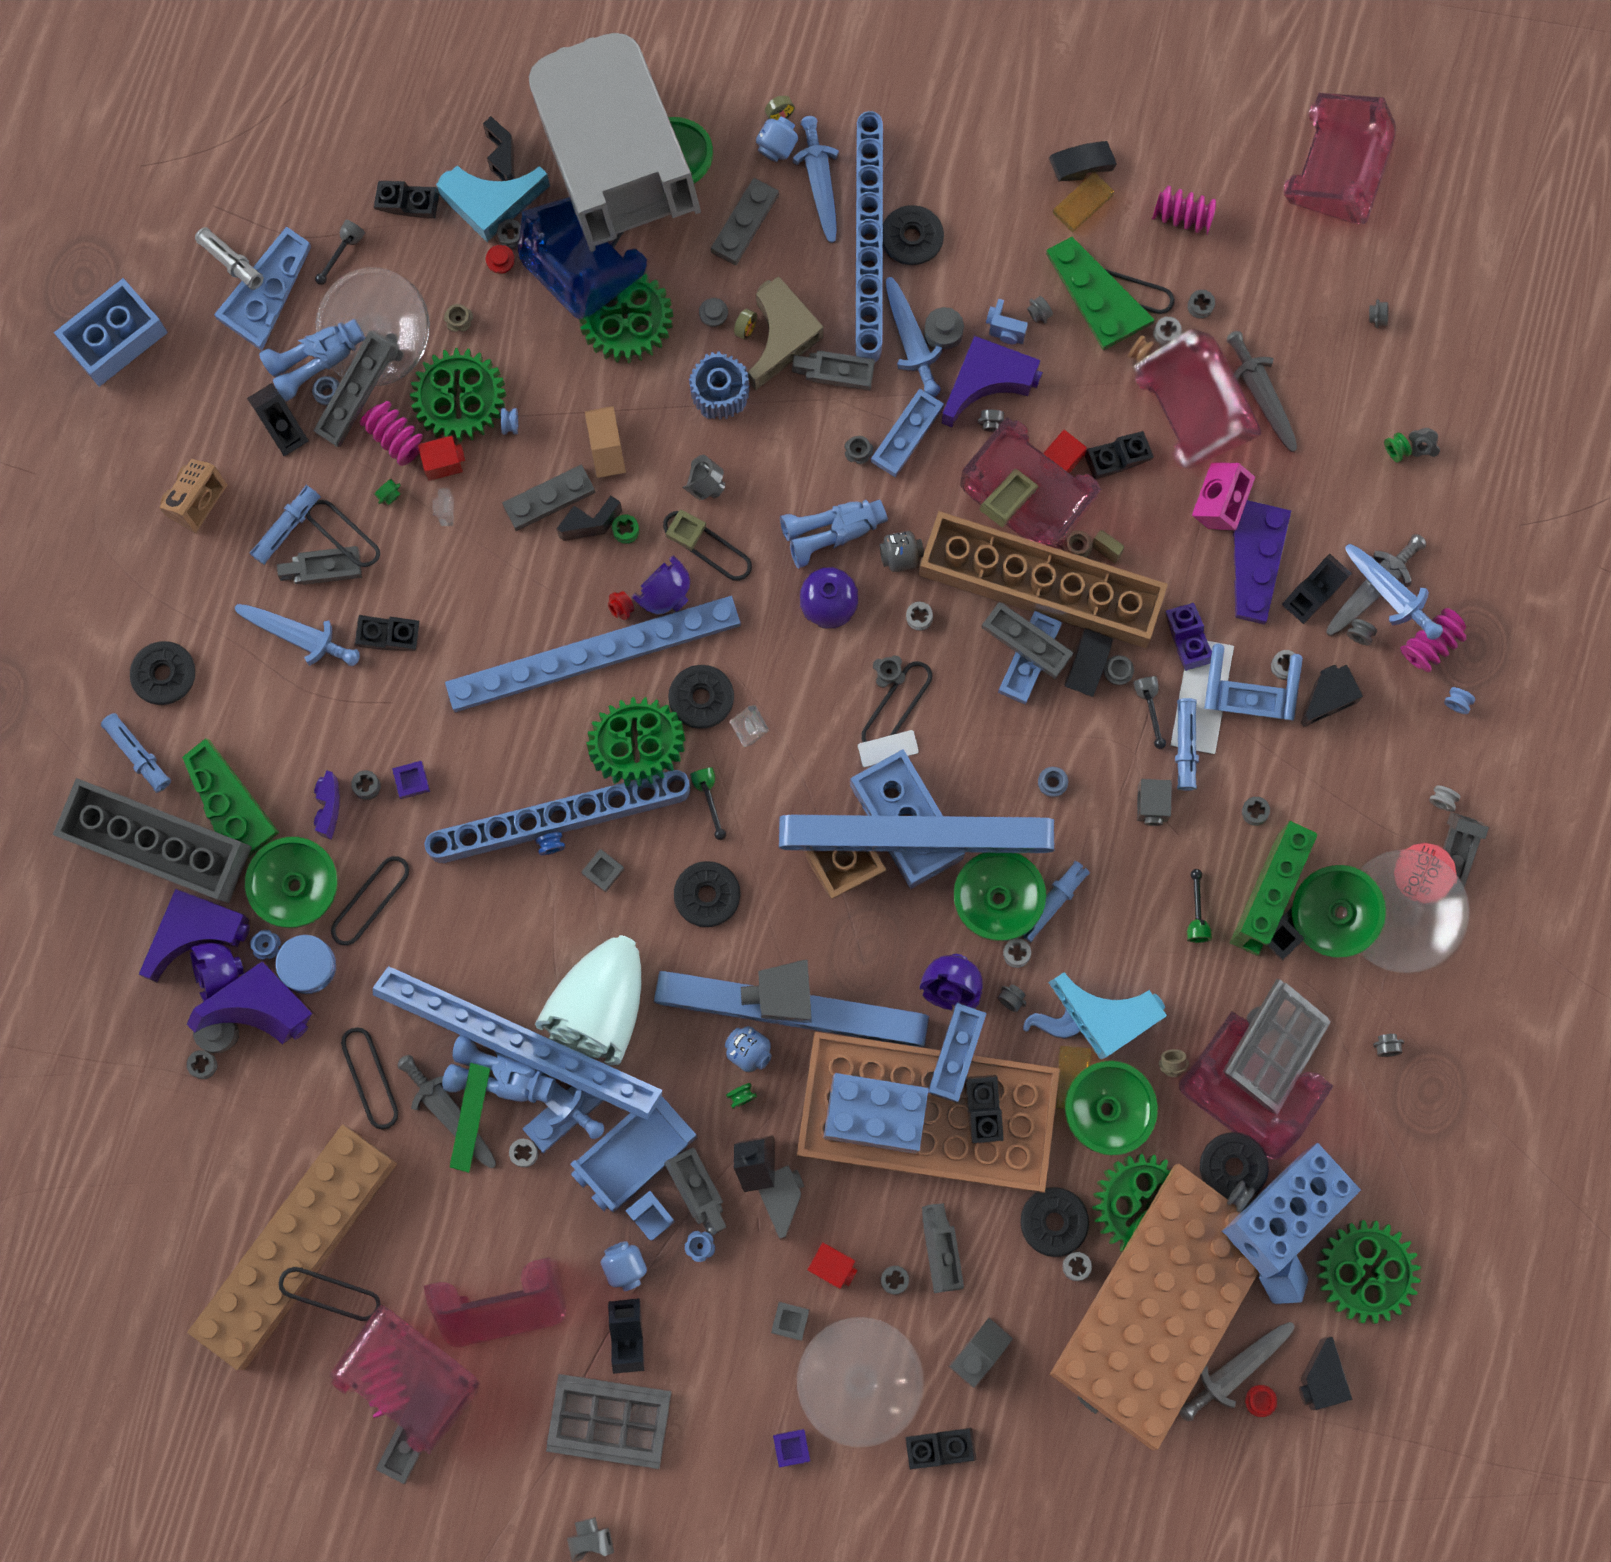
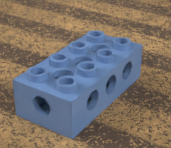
(915, 800)
(1314, 1192)

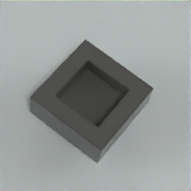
(602, 870)
(790, 1321)

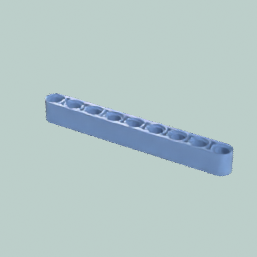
(869, 224)
(543, 813)
(916, 833)
(826, 1013)

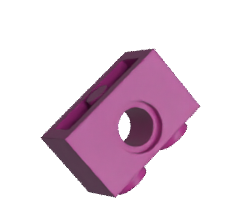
(1223, 496)

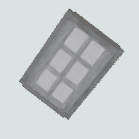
(1276, 1046)
(608, 1421)

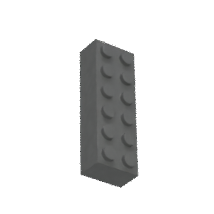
(152, 840)

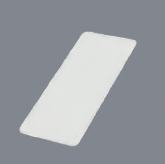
(882, 748)

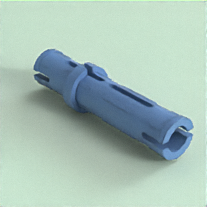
(285, 524)
(1187, 755)
(143, 762)
(1058, 895)

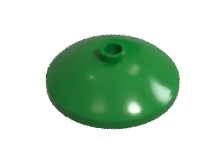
(694, 144)
(276, 868)
(1004, 875)
(1317, 907)
(1130, 1103)

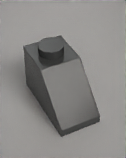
(783, 1199)
(980, 1353)

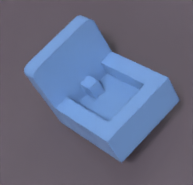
(1007, 329)

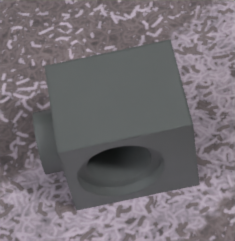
(1154, 801)

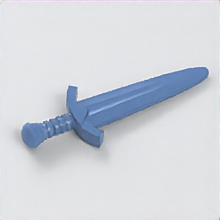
(819, 175)
(912, 339)
(1396, 594)
(299, 634)
(568, 1108)

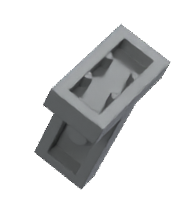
(1463, 842)

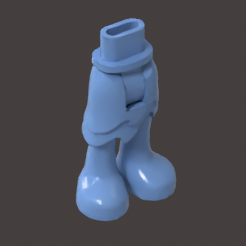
(327, 346)
(847, 521)
(512, 1081)

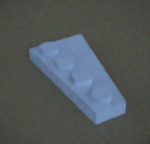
(256, 311)

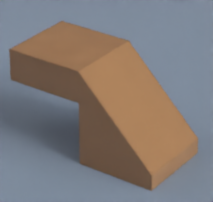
(605, 441)

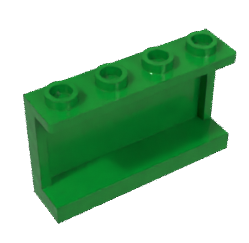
(1273, 888)

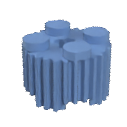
(724, 400)

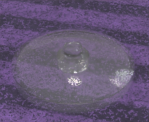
(380, 303)
(1423, 911)
(860, 1382)

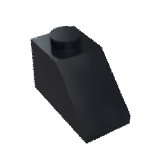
(278, 419)
(1331, 694)
(755, 1163)
(1324, 1378)

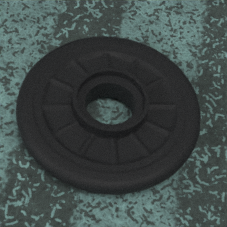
(916, 251)
(696, 678)
(168, 690)
(707, 913)
(1234, 1146)
(1054, 1242)

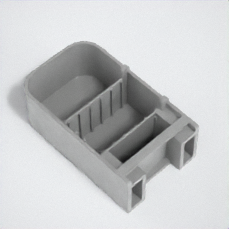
(611, 137)

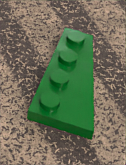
(1099, 297)
(226, 799)

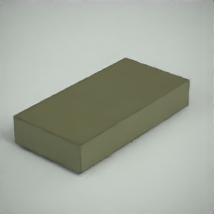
(1008, 497)

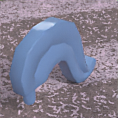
(1062, 1027)

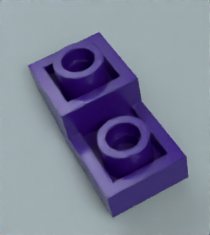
(1189, 636)
(329, 796)

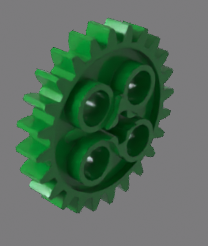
(626, 340)
(484, 393)
(664, 738)
(1123, 1185)
(1390, 1291)

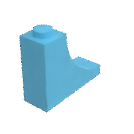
(487, 202)
(1108, 1022)

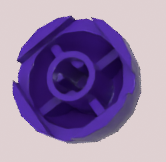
(665, 588)
(829, 597)
(214, 967)
(952, 981)

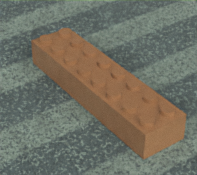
(1042, 579)
(298, 1235)

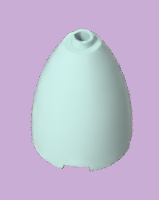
(597, 1002)

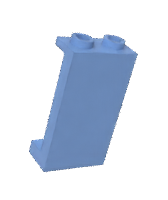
(632, 1155)

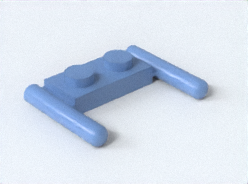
(1252, 698)

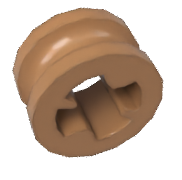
(1140, 349)

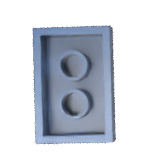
(111, 332)
(875, 1113)

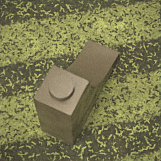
(790, 330)

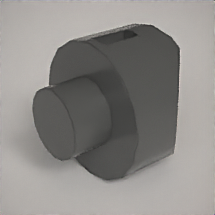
(944, 328)
(705, 478)
(217, 1037)
(589, 1539)

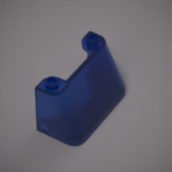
(560, 258)

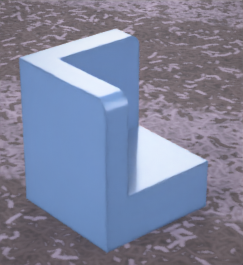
(650, 1216)
(1288, 1284)

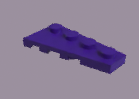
(1257, 558)

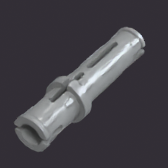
(236, 264)

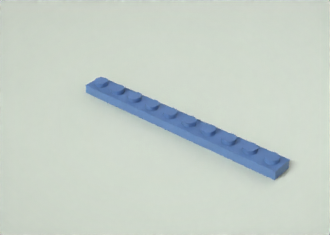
(592, 654)
(518, 1043)

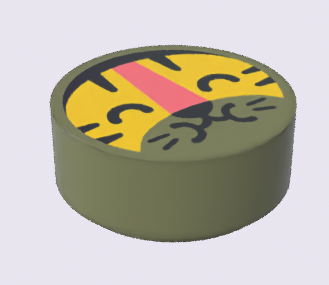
(779, 107)
(745, 324)

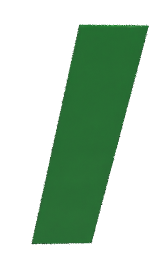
(469, 1117)

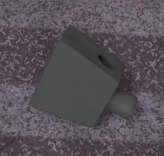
(782, 993)

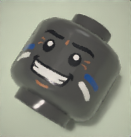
(901, 551)

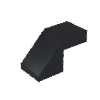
(502, 158)
(580, 525)
(1316, 589)
(1285, 937)
(626, 1336)

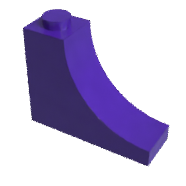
(990, 371)
(188, 924)
(258, 1001)

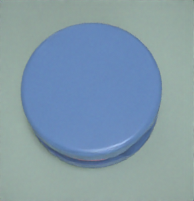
(305, 964)

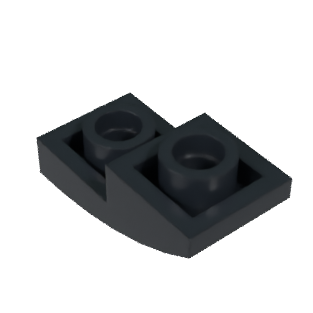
(1077, 161)
(406, 200)
(1119, 455)
(387, 634)
(1088, 662)
(984, 1109)
(940, 1448)

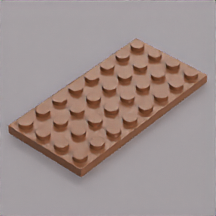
(946, 1146)
(1159, 1311)

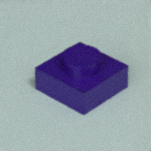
(411, 780)
(791, 1448)

